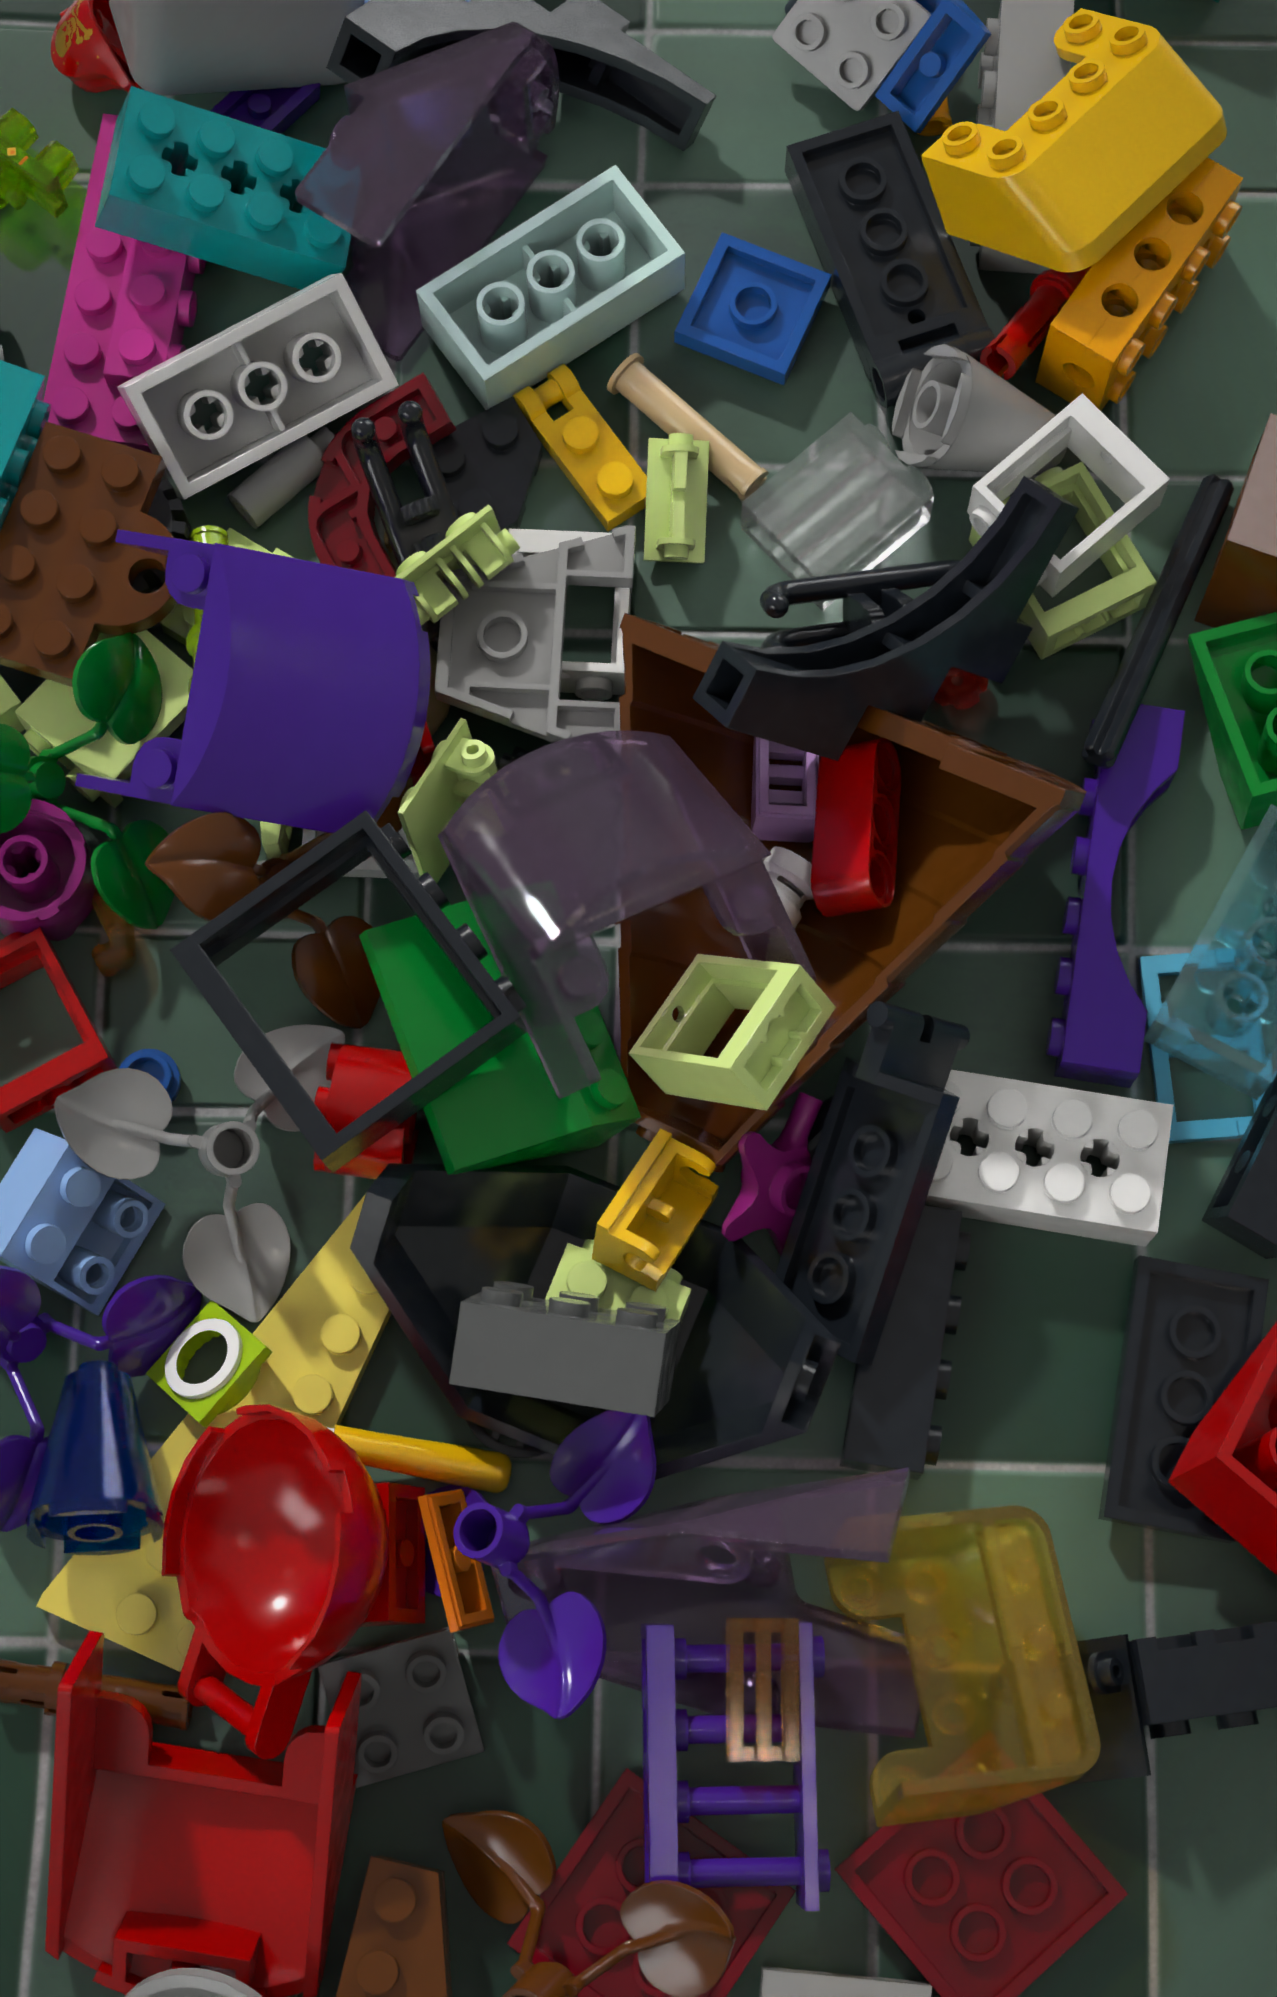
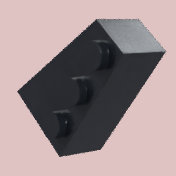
(1206, 1675)

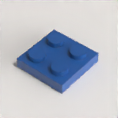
(752, 308)

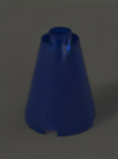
(96, 1469)

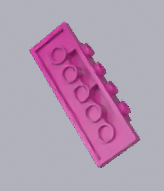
(117, 318)

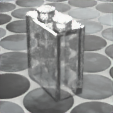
(838, 505)

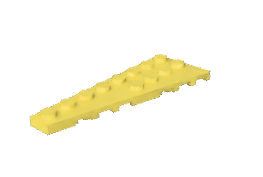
(319, 1349)

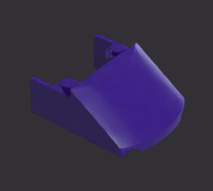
(297, 693)

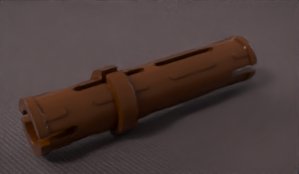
(39, 1685)

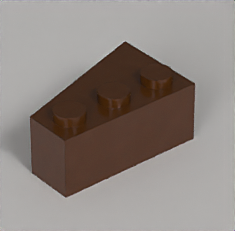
(1247, 563)
(399, 1934)

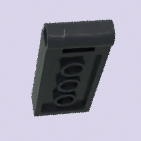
(885, 249)

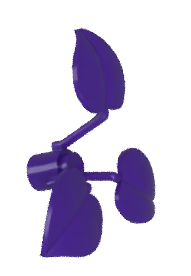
(138, 1329)
(559, 1648)

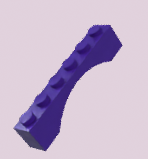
(1102, 1014)

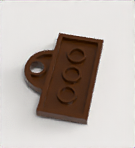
(60, 555)

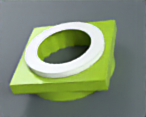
(229, 1384)

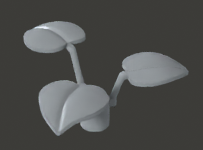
(118, 1129)

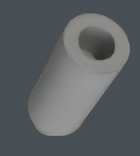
(280, 478)

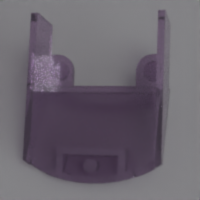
(432, 166)
(590, 841)

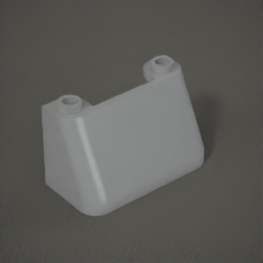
(229, 43)

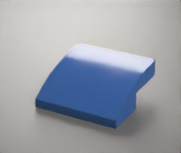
(933, 62)

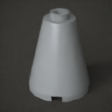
(963, 415)

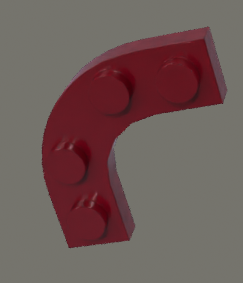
(342, 502)

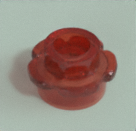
(961, 696)

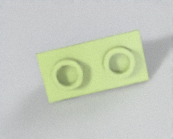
(676, 499)

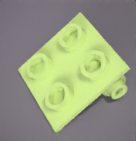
(467, 542)
(452, 776)

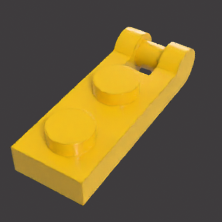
(585, 448)

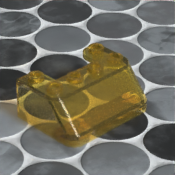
(987, 1660)

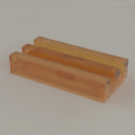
(789, 1690)

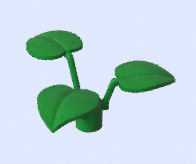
(122, 692)

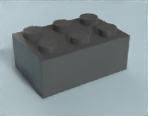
(566, 1349)

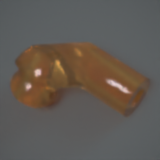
(121, 948)

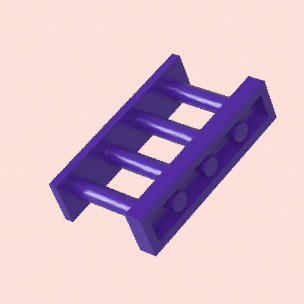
(673, 1801)

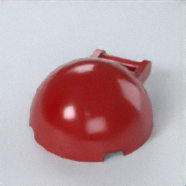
(272, 1563)

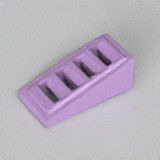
(783, 813)

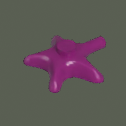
(773, 1176)

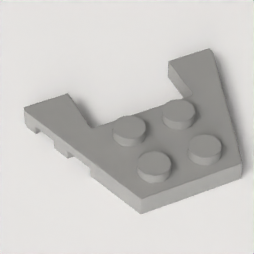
(507, 638)

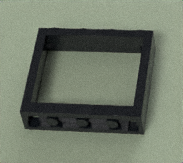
(283, 895)

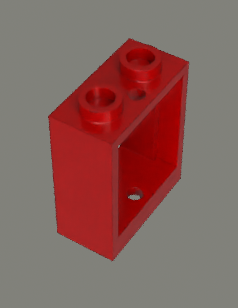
(38, 1089)

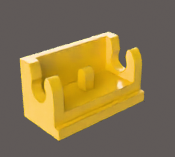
(655, 1211)

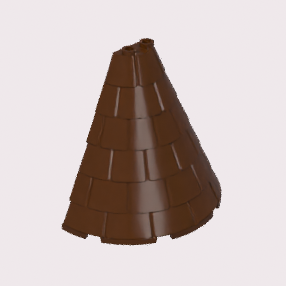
(961, 835)

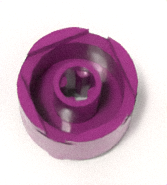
(63, 886)

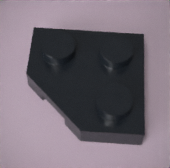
(491, 463)

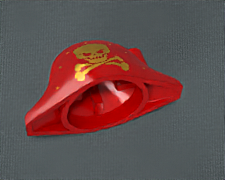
(89, 48)

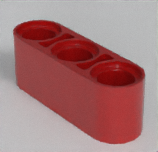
(856, 829)

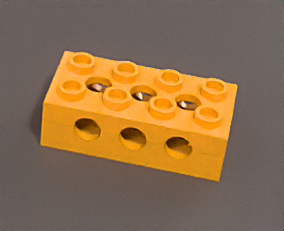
(1135, 288)

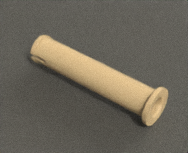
(676, 416)

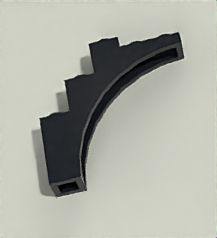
(589, 42)
(965, 621)

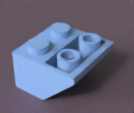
(70, 1222)

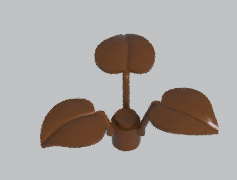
(215, 865)
(673, 1926)

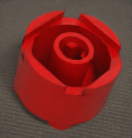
(358, 1082)

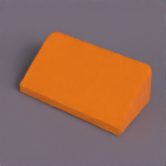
(458, 1576)

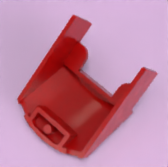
(193, 1850)

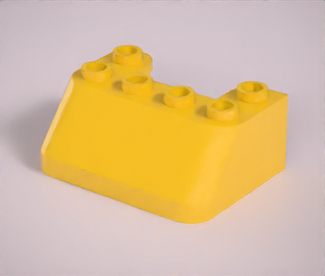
(1084, 154)

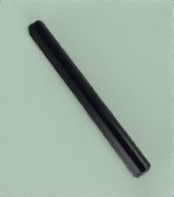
(1157, 622)

